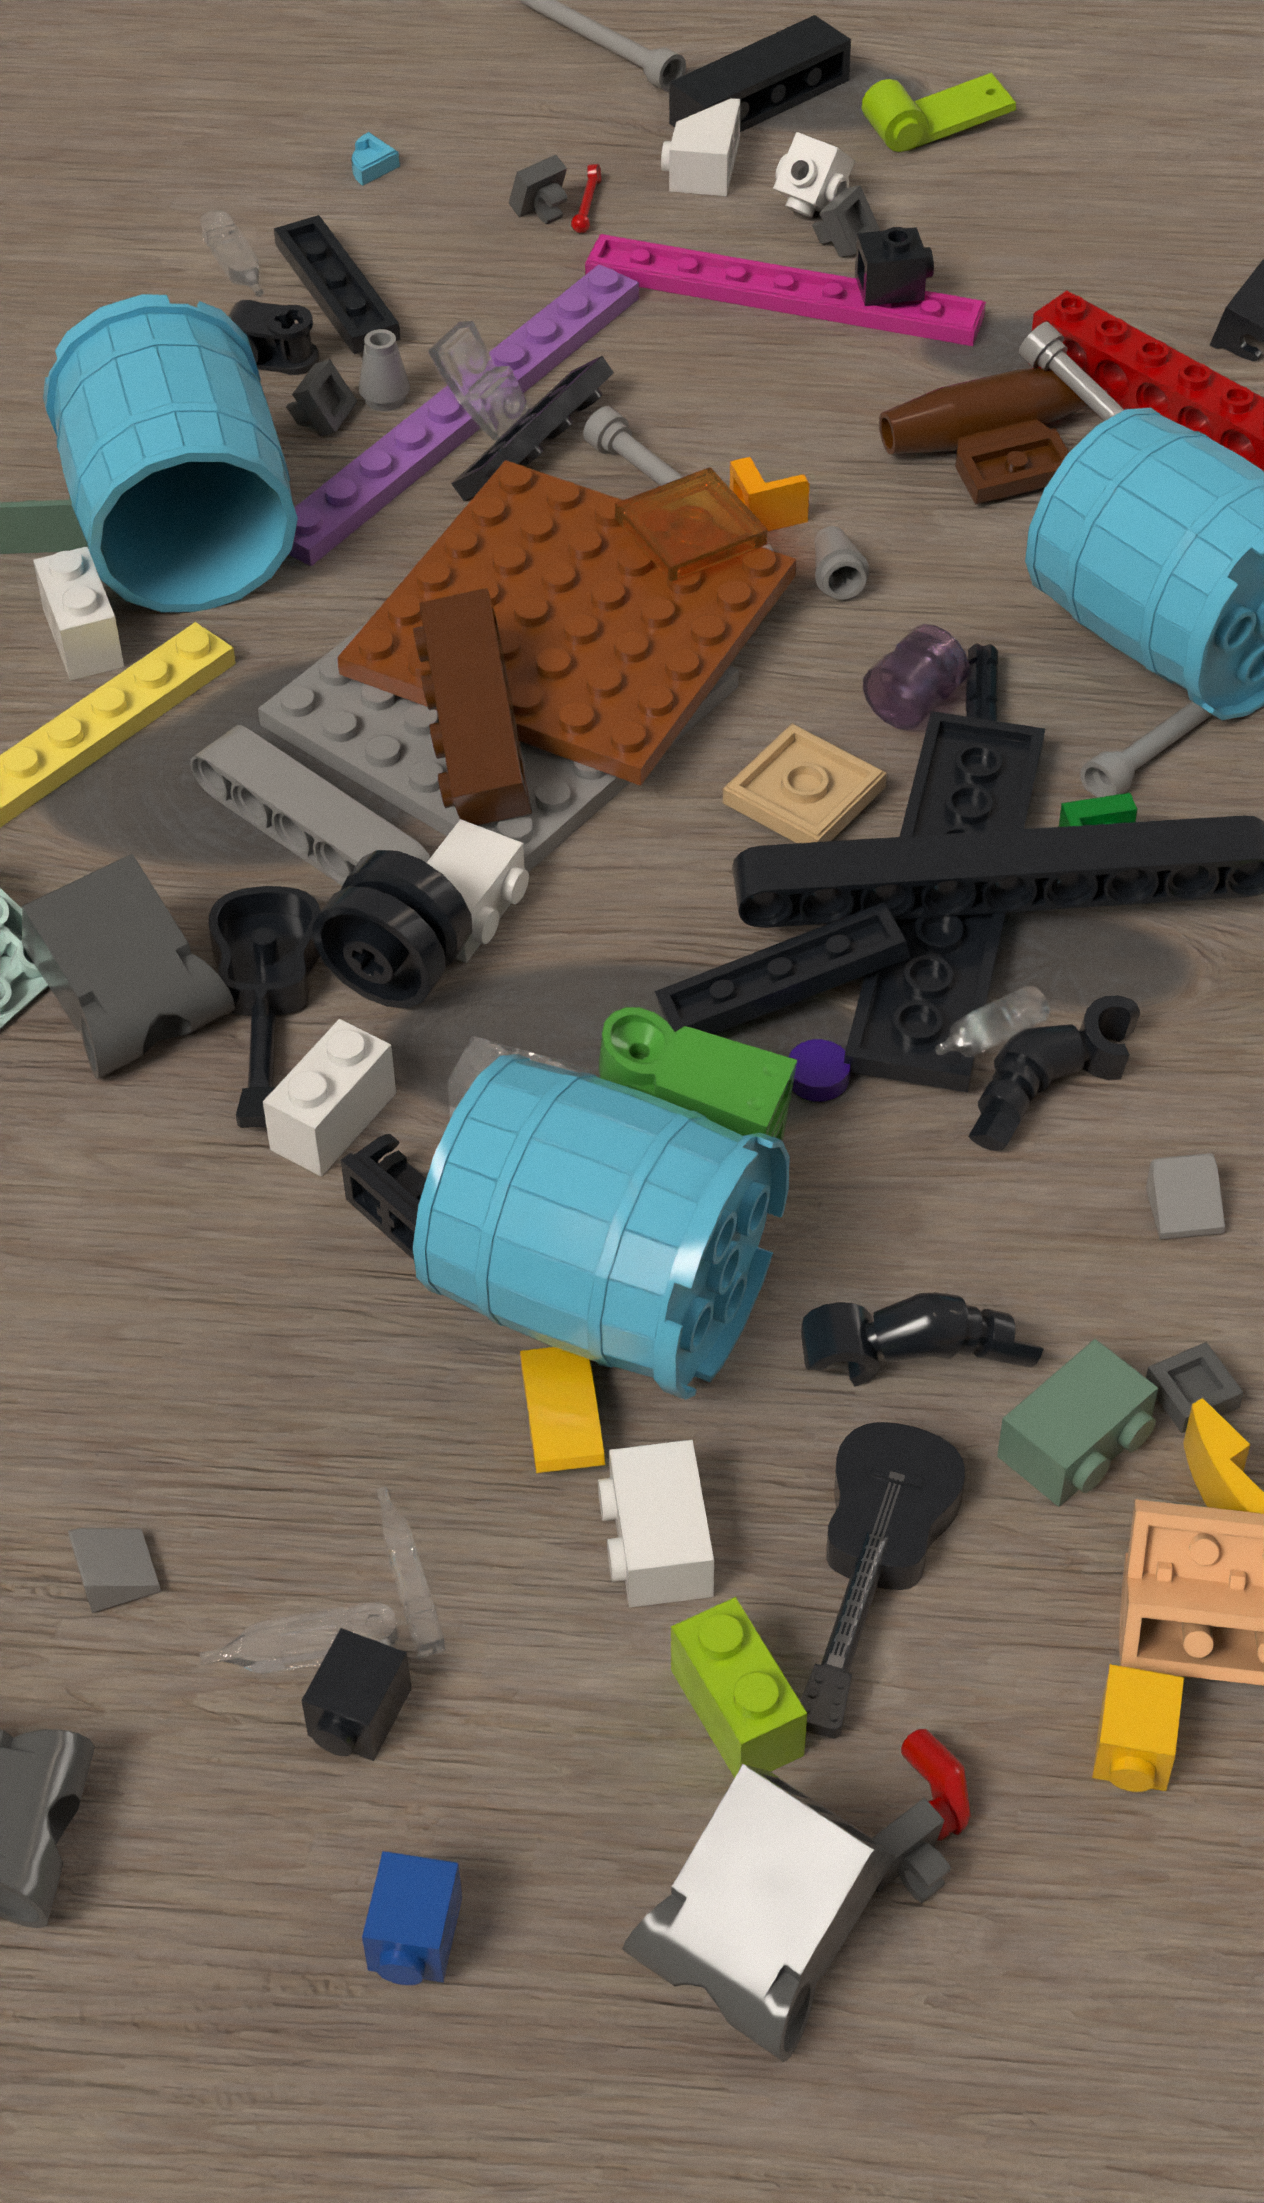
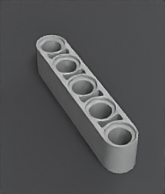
(295, 804)

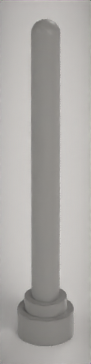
(658, 65)
(1046, 350)
(611, 434)
(1113, 771)

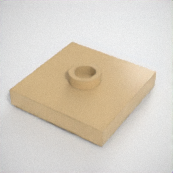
(804, 787)

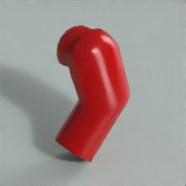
(945, 1778)

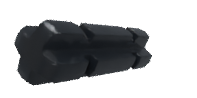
(982, 682)

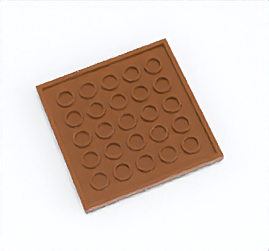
(591, 631)

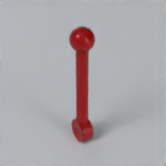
(580, 222)

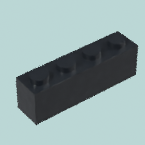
(767, 74)

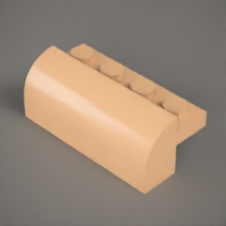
(1194, 1593)

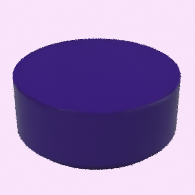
(820, 1070)

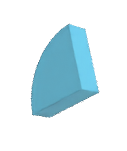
(372, 159)

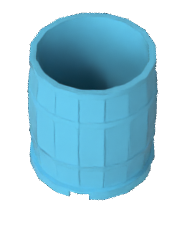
(170, 454)
(1161, 554)
(600, 1220)

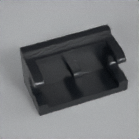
(1242, 317)
(384, 1190)

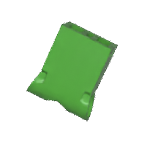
(698, 1071)

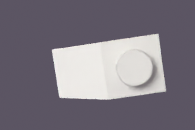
(703, 150)

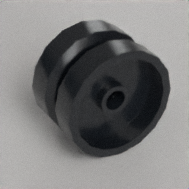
(392, 928)

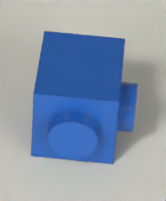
(412, 1918)

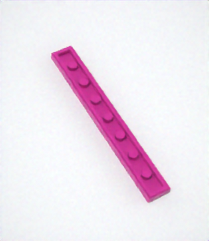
(784, 289)

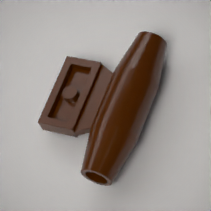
(993, 426)

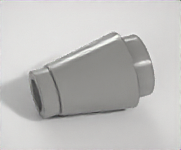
(382, 374)
(839, 564)

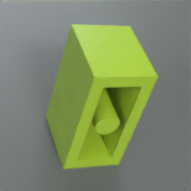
(737, 1689)

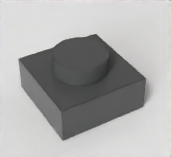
(1190, 1377)

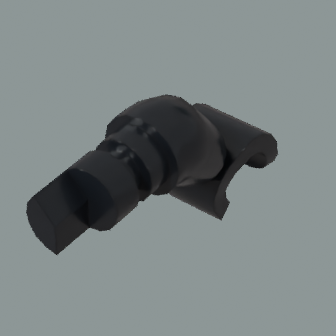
(1047, 1054)
(908, 1330)

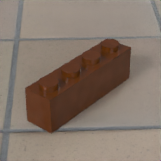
(473, 708)

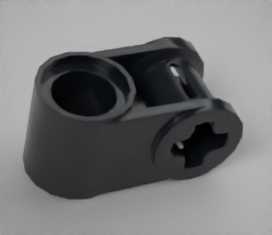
(276, 336)

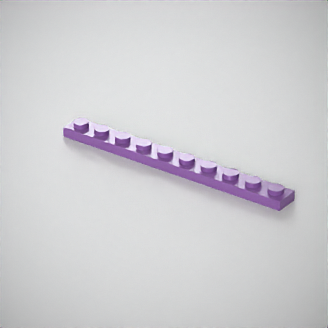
(444, 424)

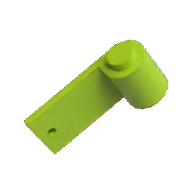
(911, 123)

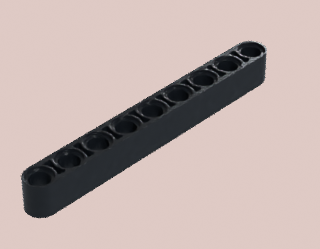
(1002, 871)

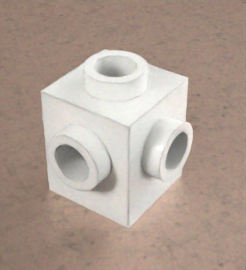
(812, 174)

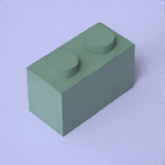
(1078, 1423)

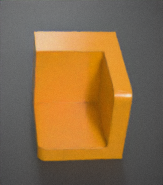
(774, 503)

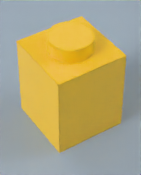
(1138, 1729)

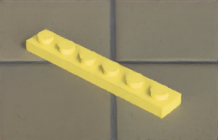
(109, 717)

